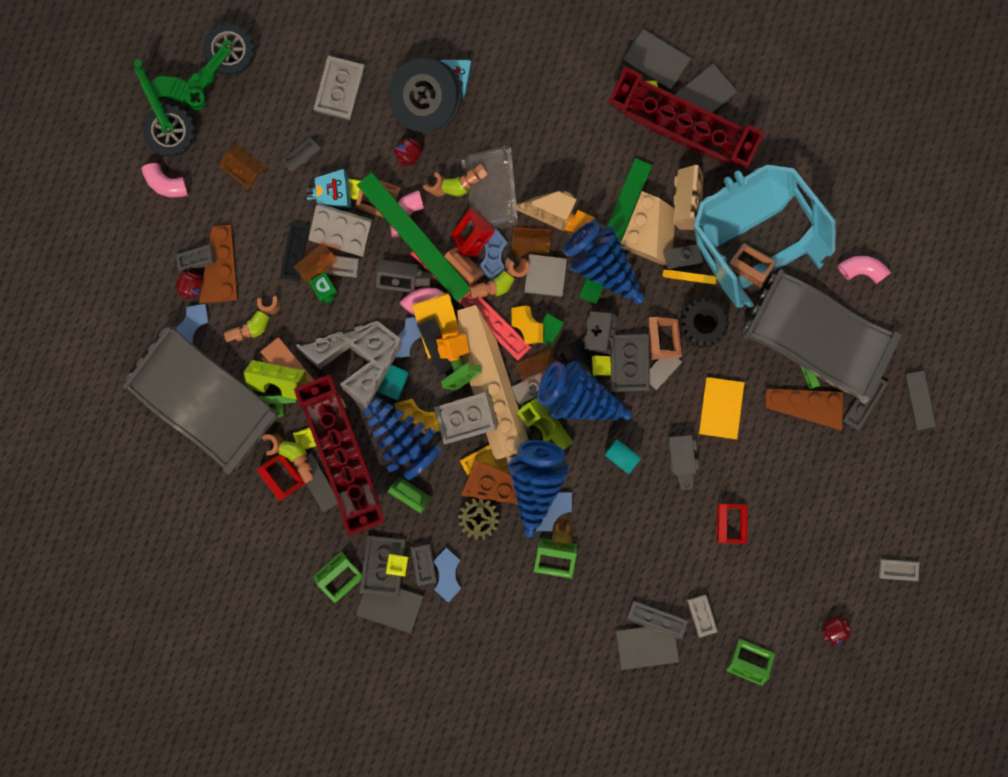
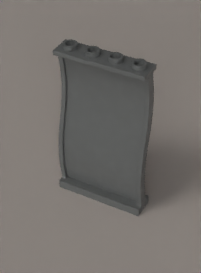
(822, 336)
(200, 399)

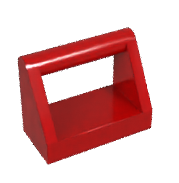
(477, 239)
(271, 482)
(721, 533)

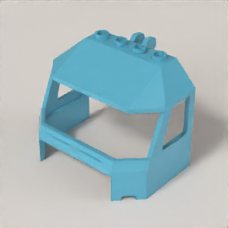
(750, 203)

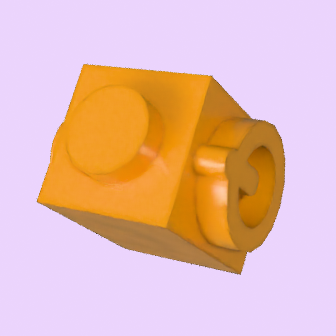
(577, 220)
(452, 345)

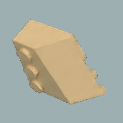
(688, 196)
(550, 208)
(650, 229)

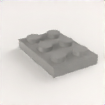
(339, 88)
(340, 229)
(466, 418)

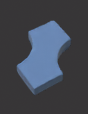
(492, 263)
(195, 318)
(408, 337)
(560, 505)
(447, 584)

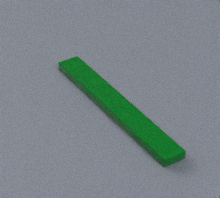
(621, 217)
(413, 237)

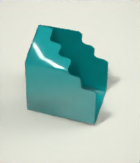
(393, 382)
(622, 456)

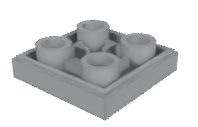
(545, 275)

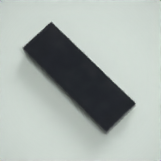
(294, 250)
(430, 333)

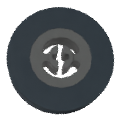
(407, 90)

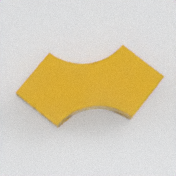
(689, 276)
(529, 327)
(409, 408)

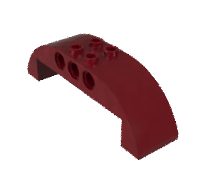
(684, 121)
(340, 454)

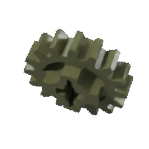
(477, 528)

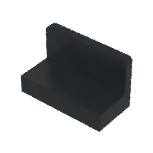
(575, 352)

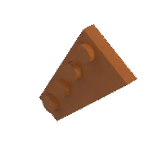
(220, 278)
(814, 406)
(489, 483)

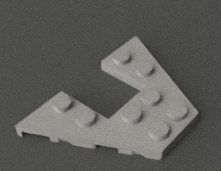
(372, 343)

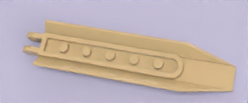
(494, 380)

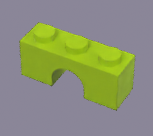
(261, 374)
(539, 416)

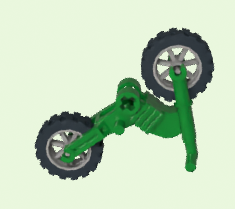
(195, 87)

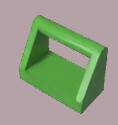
(410, 495)
(559, 550)
(332, 570)
(748, 670)

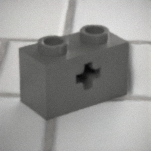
(603, 341)

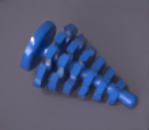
(600, 257)
(573, 394)
(404, 442)
(536, 477)

